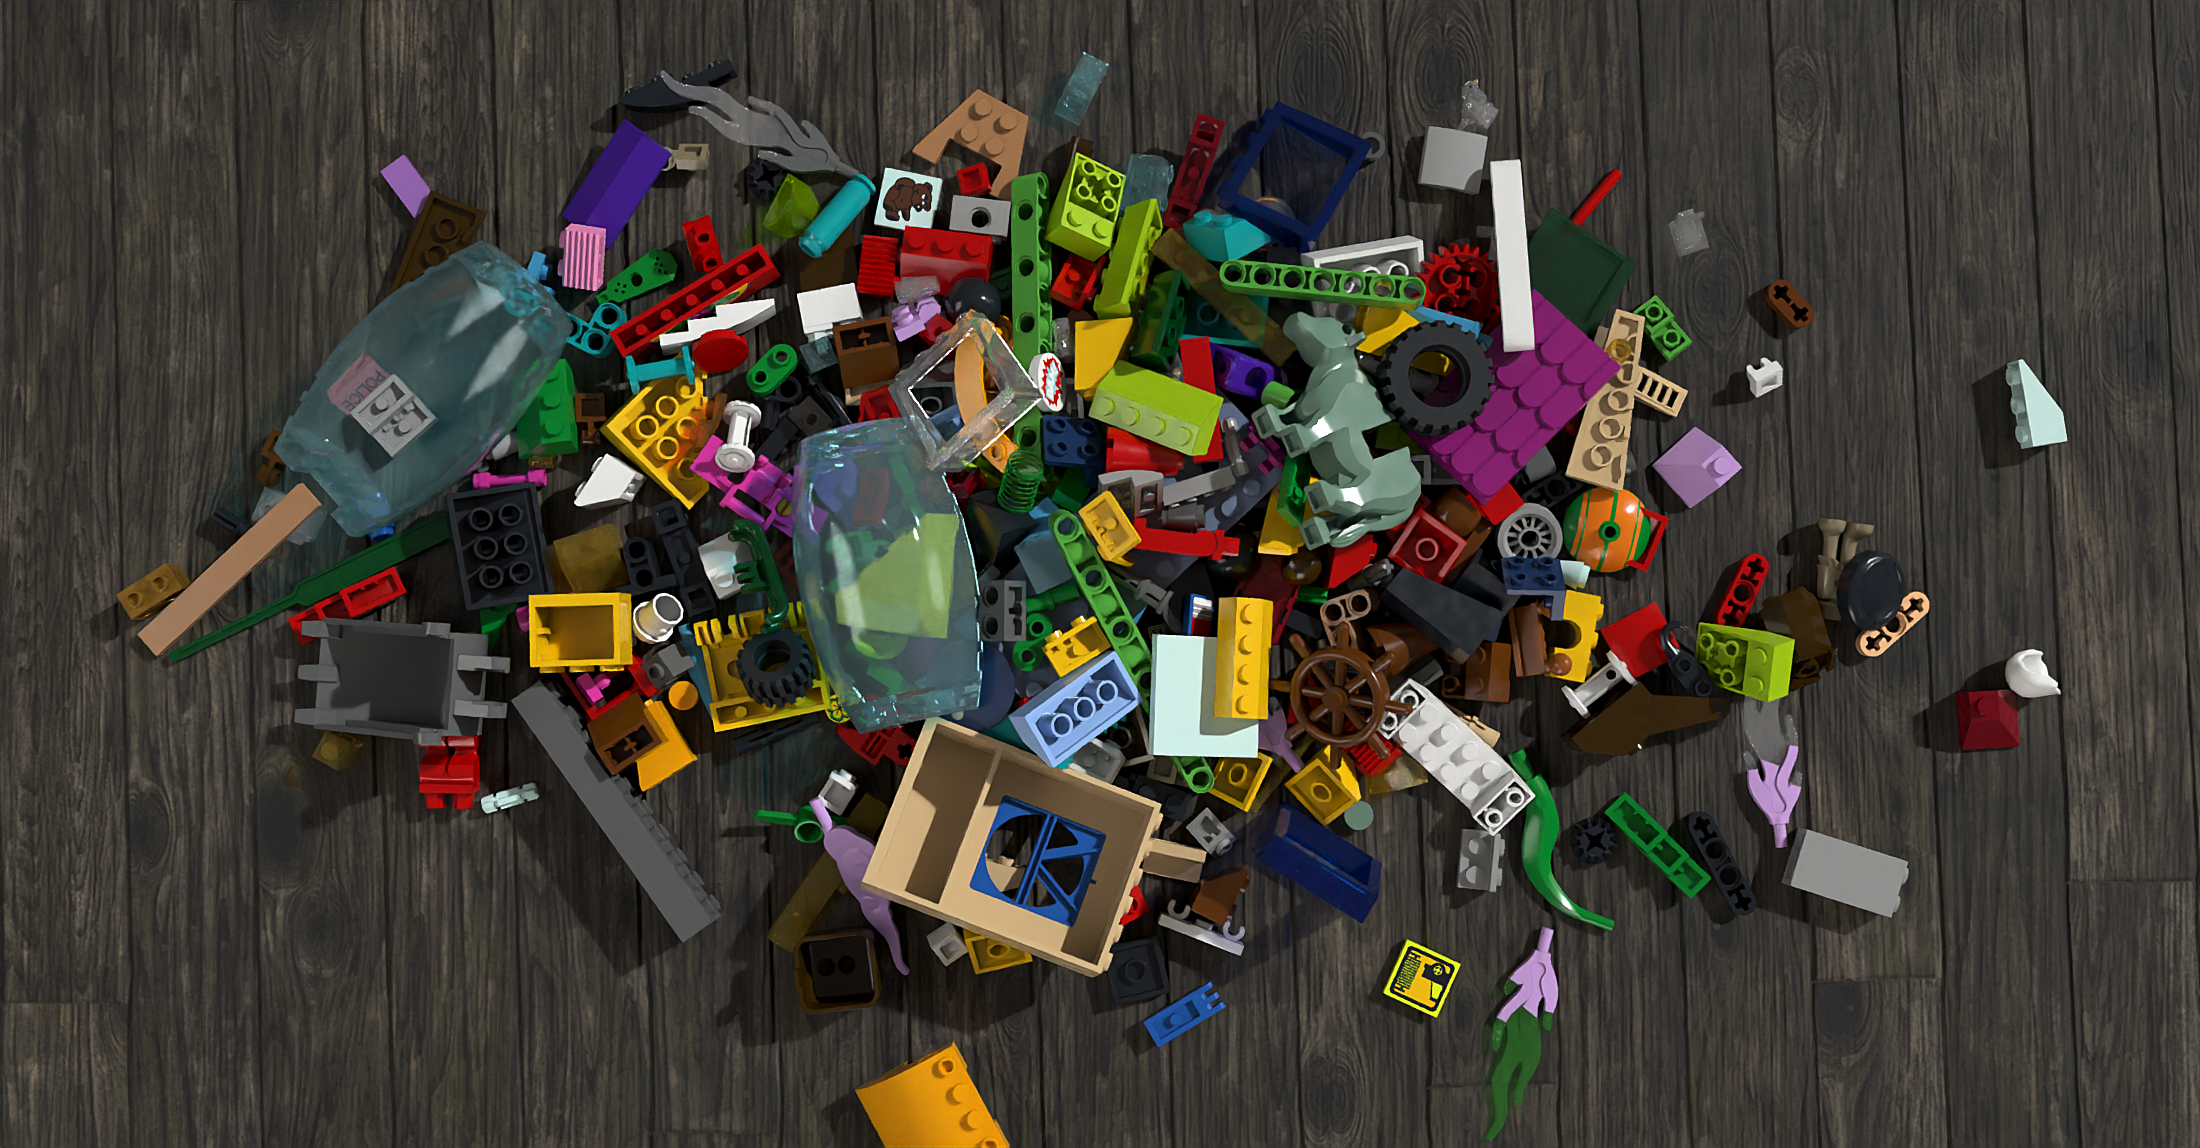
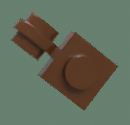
(591, 410)
(269, 473)

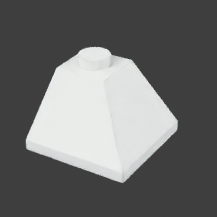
(718, 561)

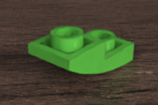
(1662, 328)

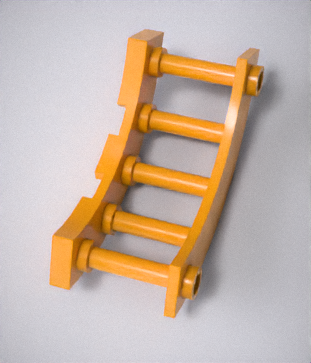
(973, 397)

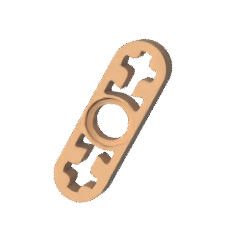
(1881, 643)

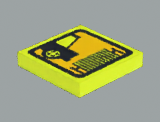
(1421, 978)

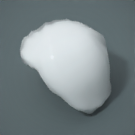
(2029, 675)

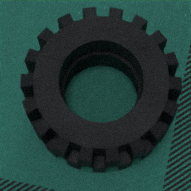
(780, 685)

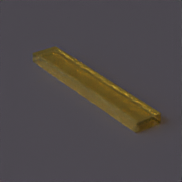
(1234, 307)
(823, 879)

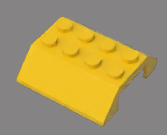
(731, 703)

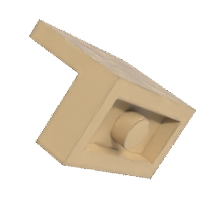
(1175, 860)

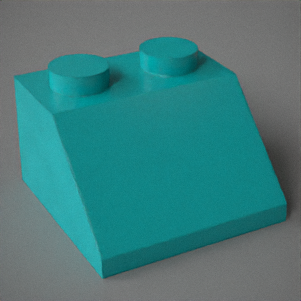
(1223, 236)

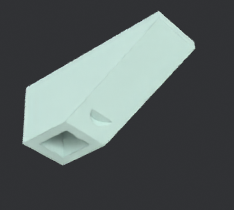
(2037, 414)

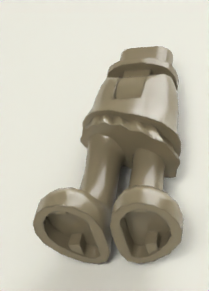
(1829, 568)

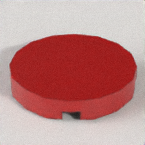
(719, 351)

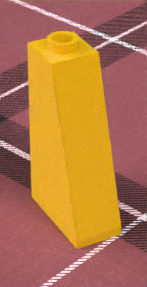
(1384, 325)

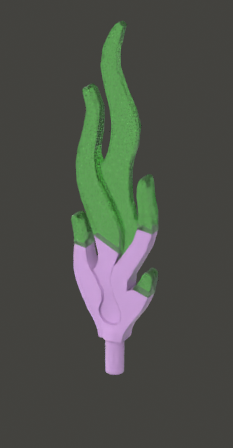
(1520, 1016)

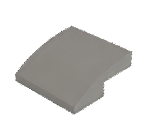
(1452, 160)
(394, 416)
(1134, 489)

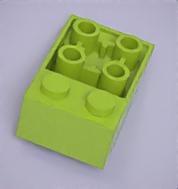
(1086, 208)
(1746, 660)

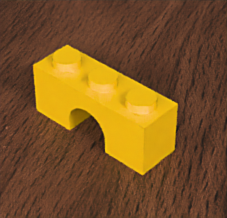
(1582, 613)

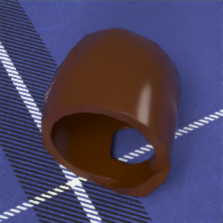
(1455, 511)

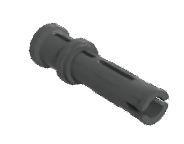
(1141, 587)

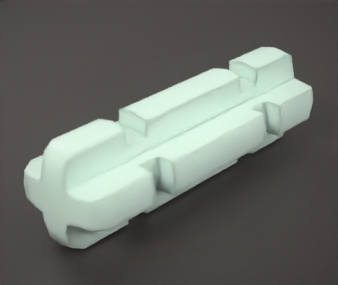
(510, 797)

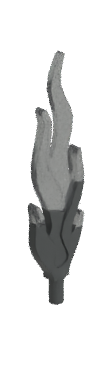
(756, 129)

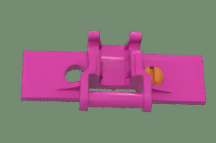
(761, 482)

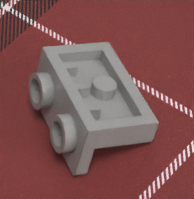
(1479, 860)

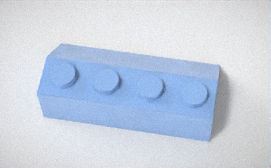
(1076, 708)

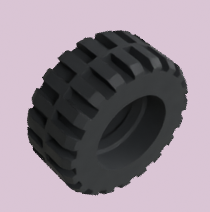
(1472, 369)

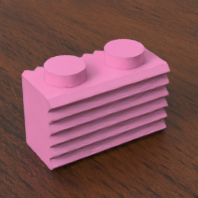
(582, 256)

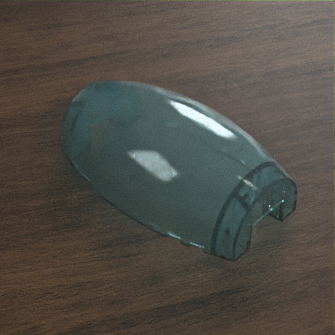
(469, 344)
(885, 576)

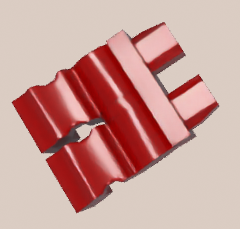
(451, 774)

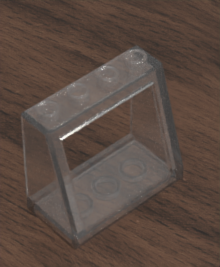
(1016, 396)

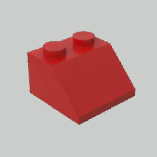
(1348, 560)

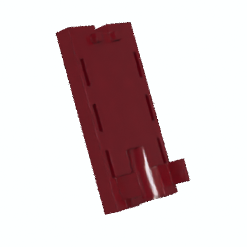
(1271, 585)

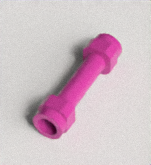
(486, 480)

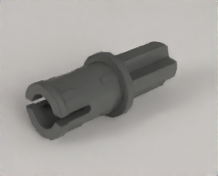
(1370, 575)

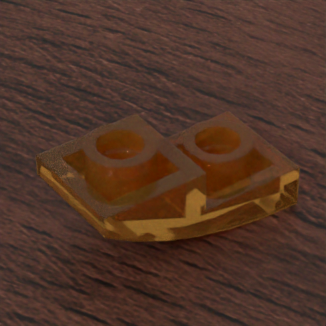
(706, 428)

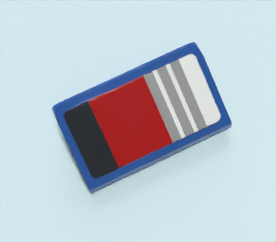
(1197, 615)

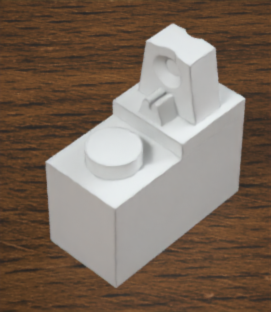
(829, 308)

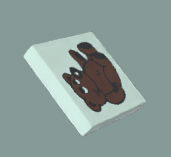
(907, 200)

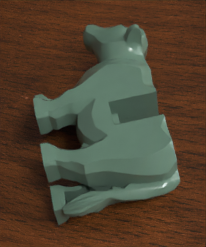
(1330, 424)

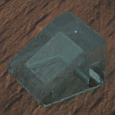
(818, 354)

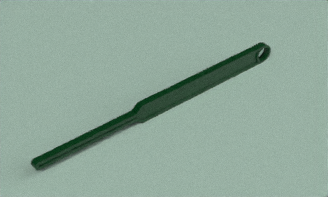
(334, 579)

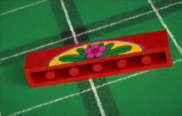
(696, 301)

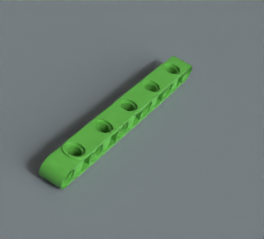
(1031, 304)
(1110, 609)

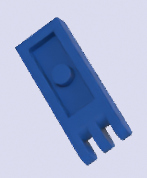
(1183, 1014)

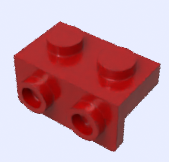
(1077, 280)

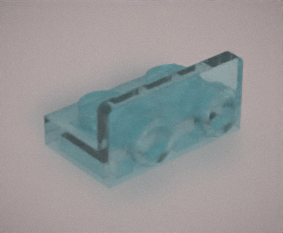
(1146, 179)

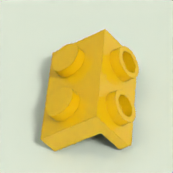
(1076, 646)

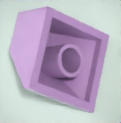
(1696, 466)

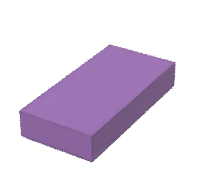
(407, 185)

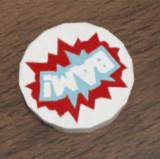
(1050, 381)

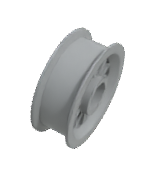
(1533, 511)

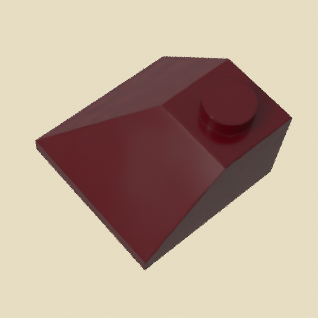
(1987, 719)

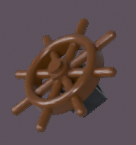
(1346, 685)

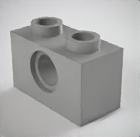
(967, 208)

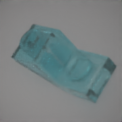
(1081, 88)

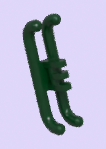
(761, 573)

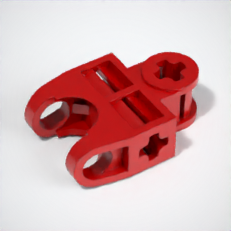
(887, 745)

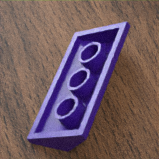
(618, 182)

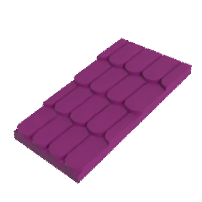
(1529, 402)

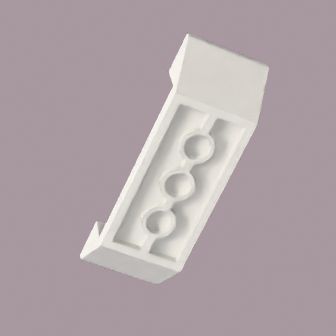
(1457, 757)

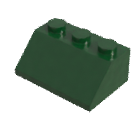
(1162, 321)

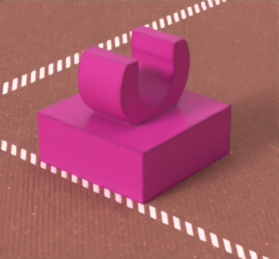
(591, 688)

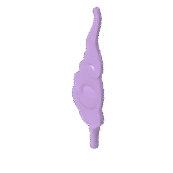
(853, 856)

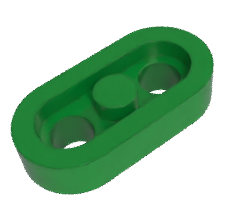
(774, 370)
(1033, 642)

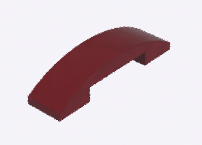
(1193, 170)

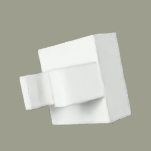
(1765, 378)

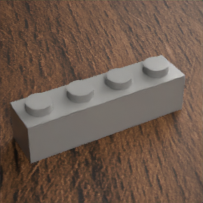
(1197, 486)

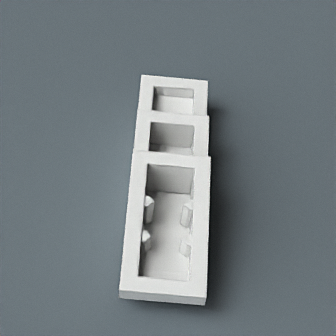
(735, 317)

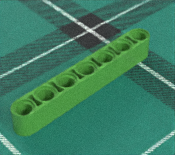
(1336, 279)

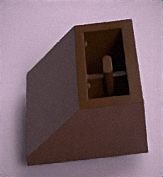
(866, 352)
(1482, 676)
(626, 734)
(1217, 893)

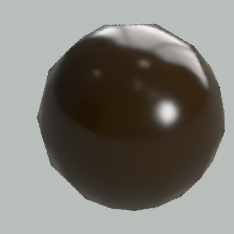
(1302, 567)

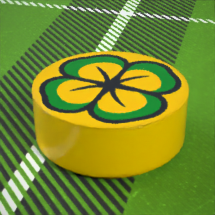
(836, 712)

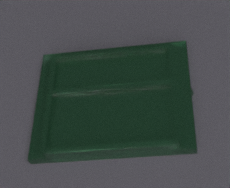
(1576, 271)

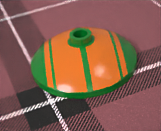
(1592, 514)

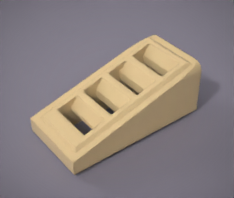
(1660, 382)

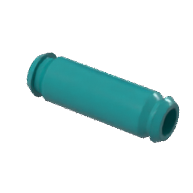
(837, 216)

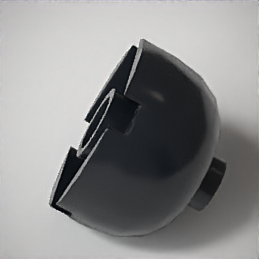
(972, 294)
(1240, 567)

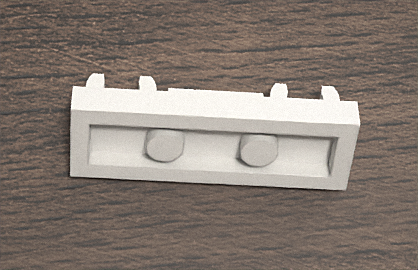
(1202, 929)

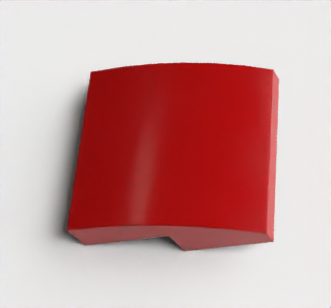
(1637, 639)

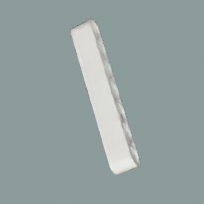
(1512, 256)

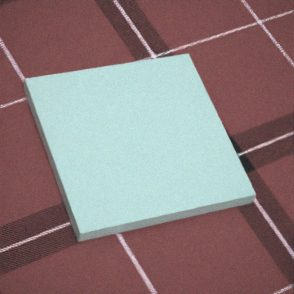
(1184, 703)

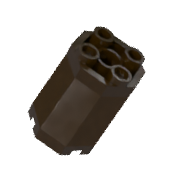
(1800, 618)

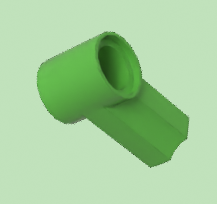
(1280, 395)

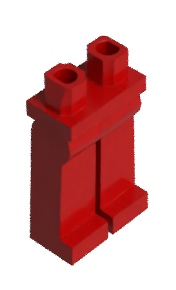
(1198, 544)

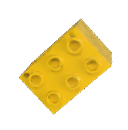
(580, 632)

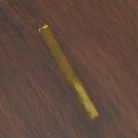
(1281, 772)

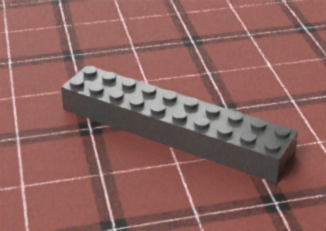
(618, 809)

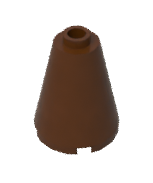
(1400, 638)

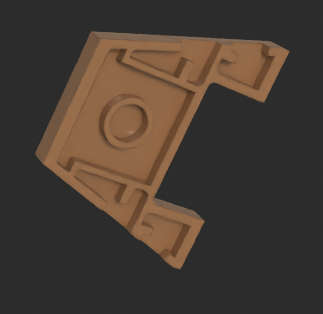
(986, 129)

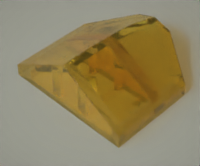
(1402, 774)

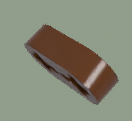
(1794, 300)

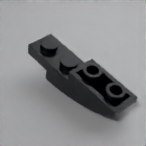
(661, 99)

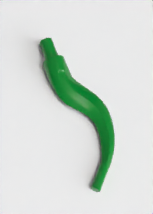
(1538, 842)

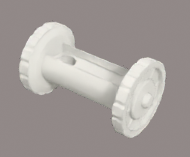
(736, 455)
(1597, 685)

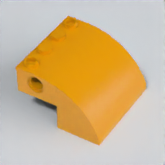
(930, 1105)

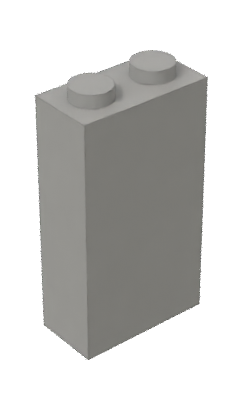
(1845, 872)

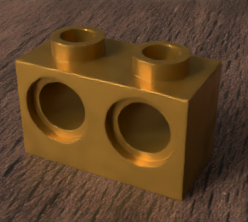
(154, 591)

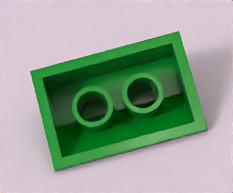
(550, 421)

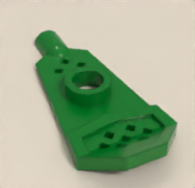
(649, 273)

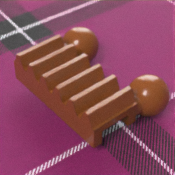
(1530, 645)

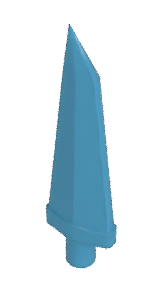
(1426, 314)
(698, 672)

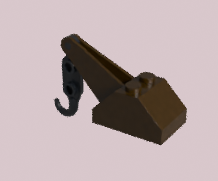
(1632, 713)

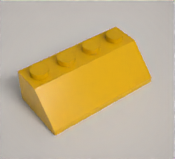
(1243, 658)

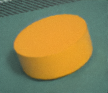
(683, 695)

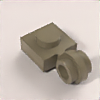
(689, 157)

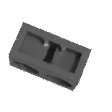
(1002, 610)

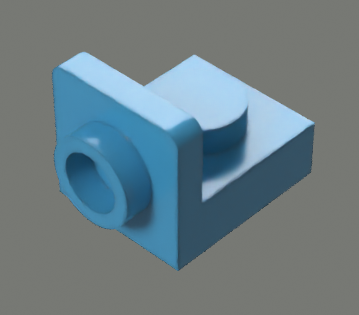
(541, 269)

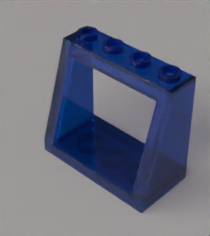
(1275, 224)
(1320, 861)

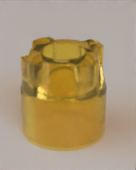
(1623, 346)
(542, 462)

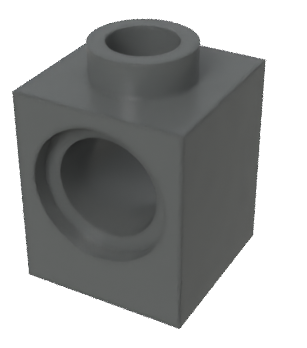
(667, 665)

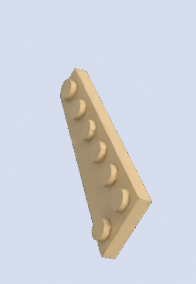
(1605, 428)

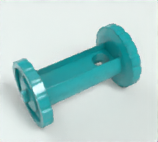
(660, 370)

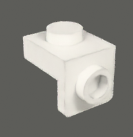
(838, 791)

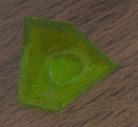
(792, 209)

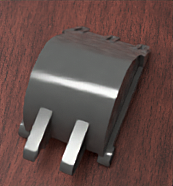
(400, 680)

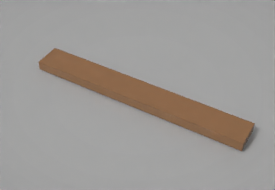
(230, 569)

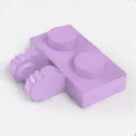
(911, 320)

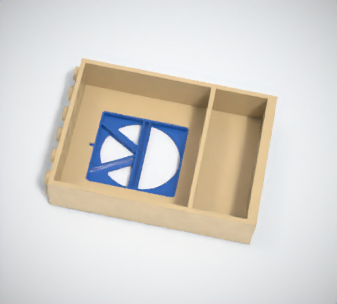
(953, 802)

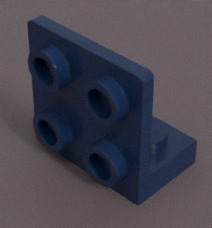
(1074, 444)
(1536, 577)

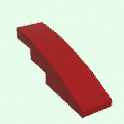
(1199, 373)
(352, 601)

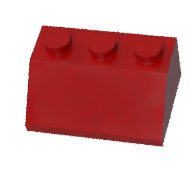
(946, 255)

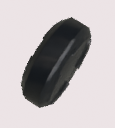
(1870, 590)

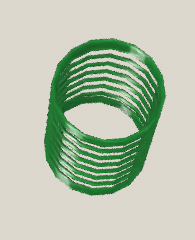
(1014, 487)

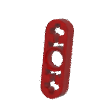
(1744, 570)

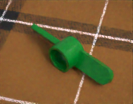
(804, 815)

